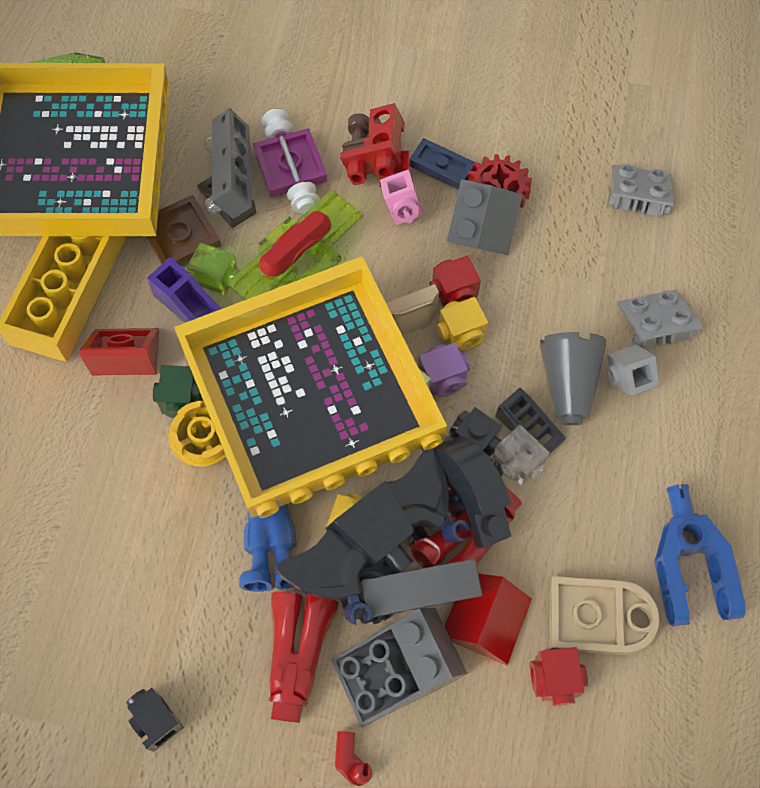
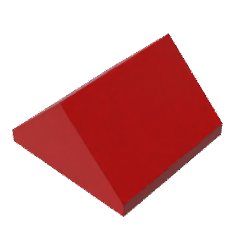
(121, 351)
(491, 621)

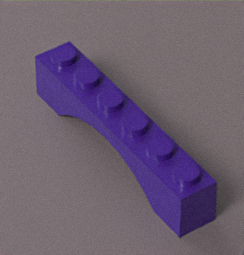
(180, 292)

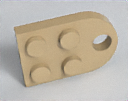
(598, 615)

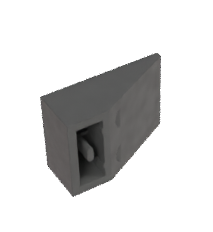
(398, 665)

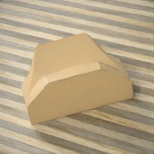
(415, 309)

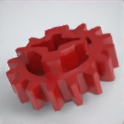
(502, 175)

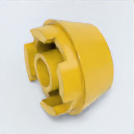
(194, 436)

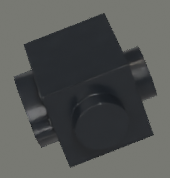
(479, 429)

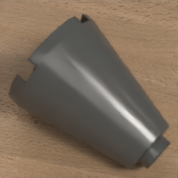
(572, 373)

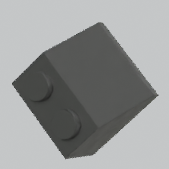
(484, 217)

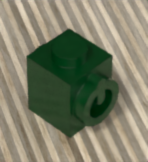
(175, 389)

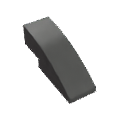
(422, 588)

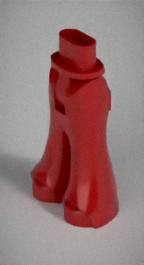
(434, 549)
(291, 672)

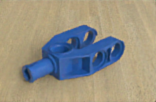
(718, 557)

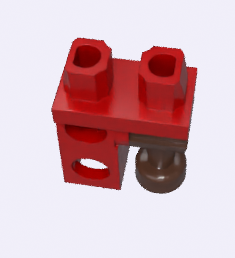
(377, 152)

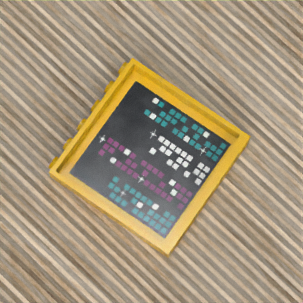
(81, 148)
(310, 386)

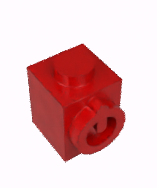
(456, 280)
(558, 676)

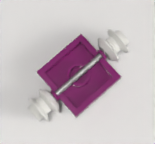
(289, 161)

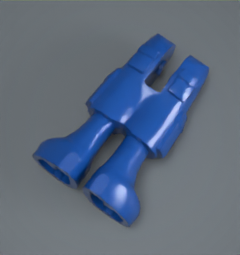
(262, 536)

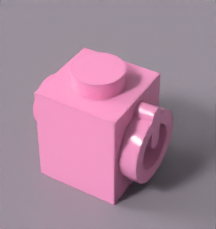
(402, 203)

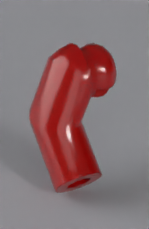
(348, 763)

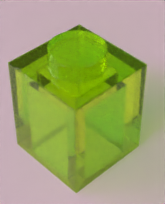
(212, 267)

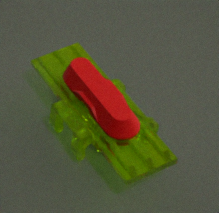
(291, 240)

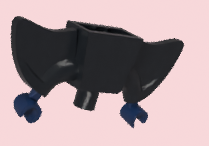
(373, 532)

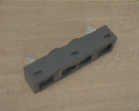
(230, 165)

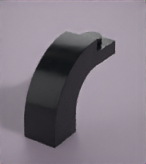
(478, 486)

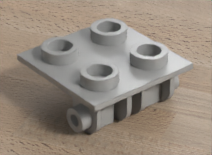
(642, 185)
(660, 319)

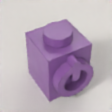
(445, 368)

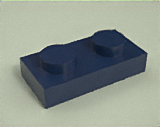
(441, 163)

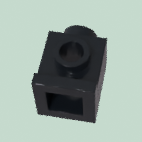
(152, 718)

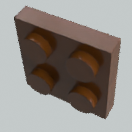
(181, 231)

